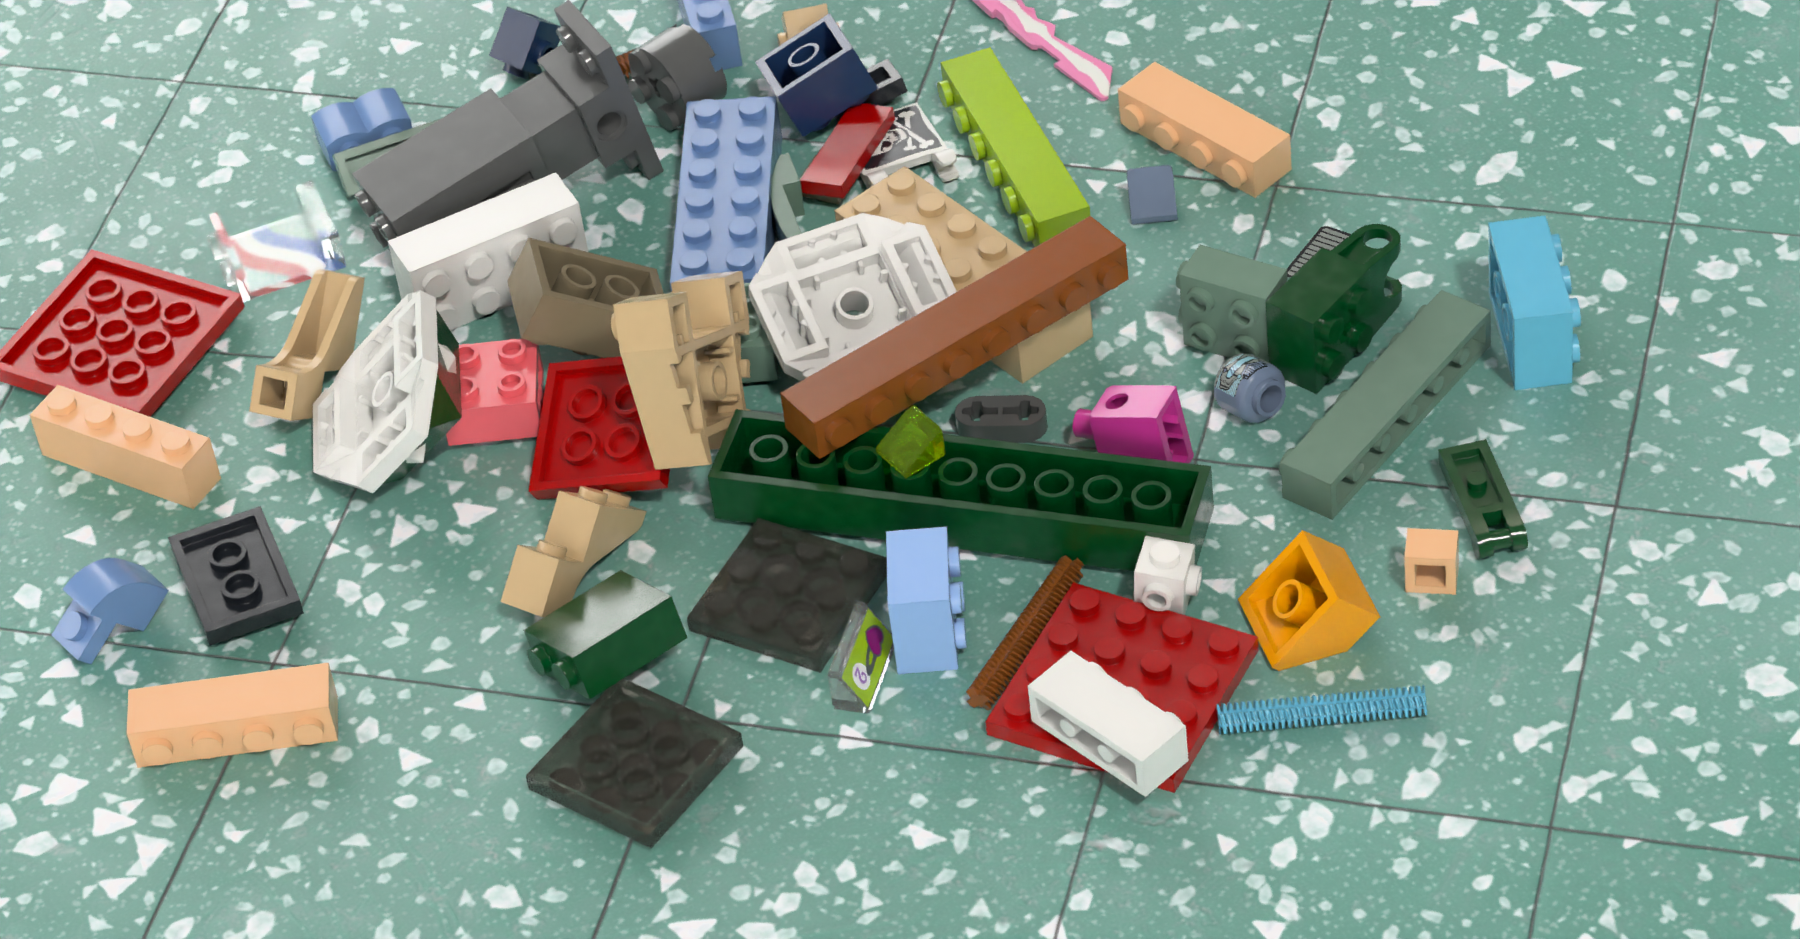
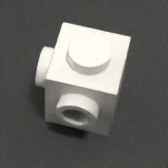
(1166, 575)

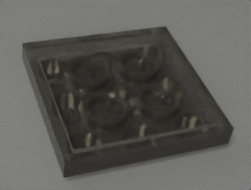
(787, 594)
(634, 761)

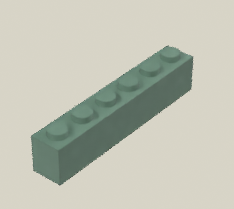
(1385, 404)

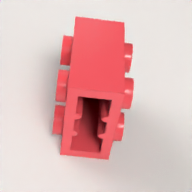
(499, 392)

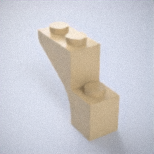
(317, 343)
(578, 535)

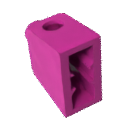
(1137, 423)

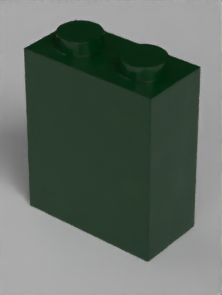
(604, 634)

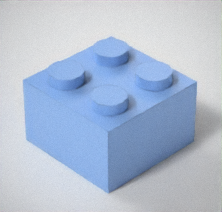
(924, 600)

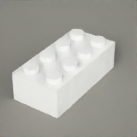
(473, 252)

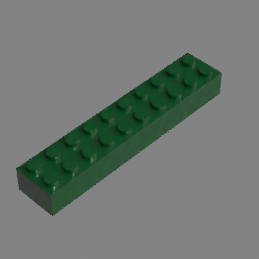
(983, 490)

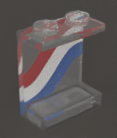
(280, 251)

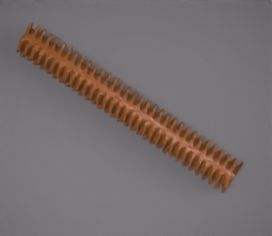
(1023, 634)

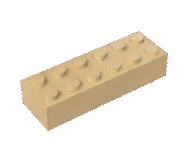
(969, 253)

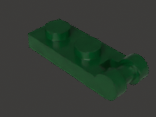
(1482, 498)

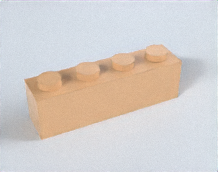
(1205, 129)
(125, 446)
(232, 715)

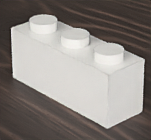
(1108, 723)

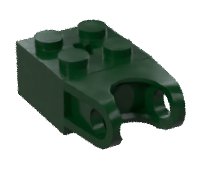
(1333, 307)

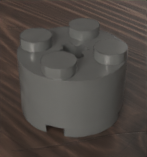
(672, 71)

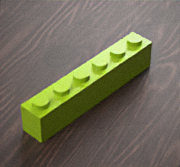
(1011, 146)

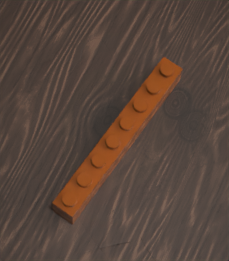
(954, 337)

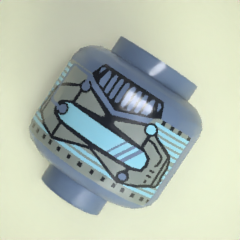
(1249, 388)

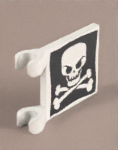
(909, 144)

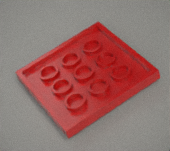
(118, 333)
(1164, 655)

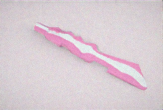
(1039, 34)

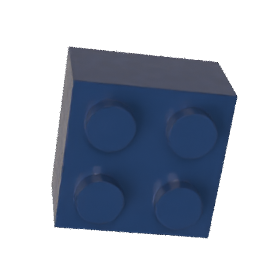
(816, 75)

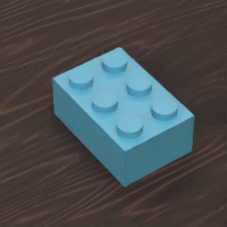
(1533, 302)

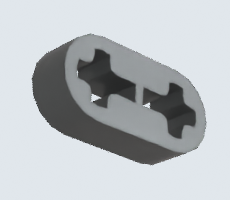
(1002, 418)

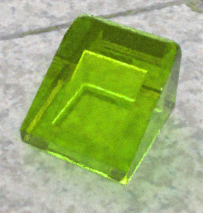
(912, 442)

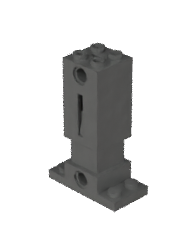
(497, 144)

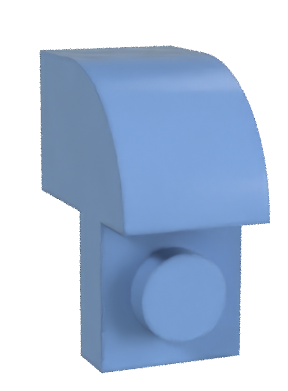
(106, 595)

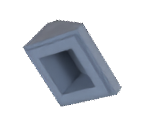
(1151, 194)

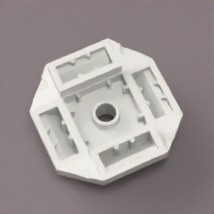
(845, 266)
(389, 399)

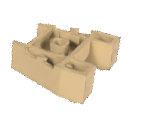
(685, 364)

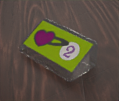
(860, 661)

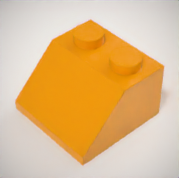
(1308, 603)

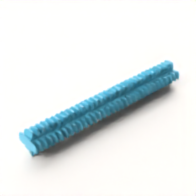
(1321, 709)

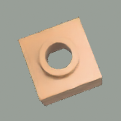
(1431, 561)

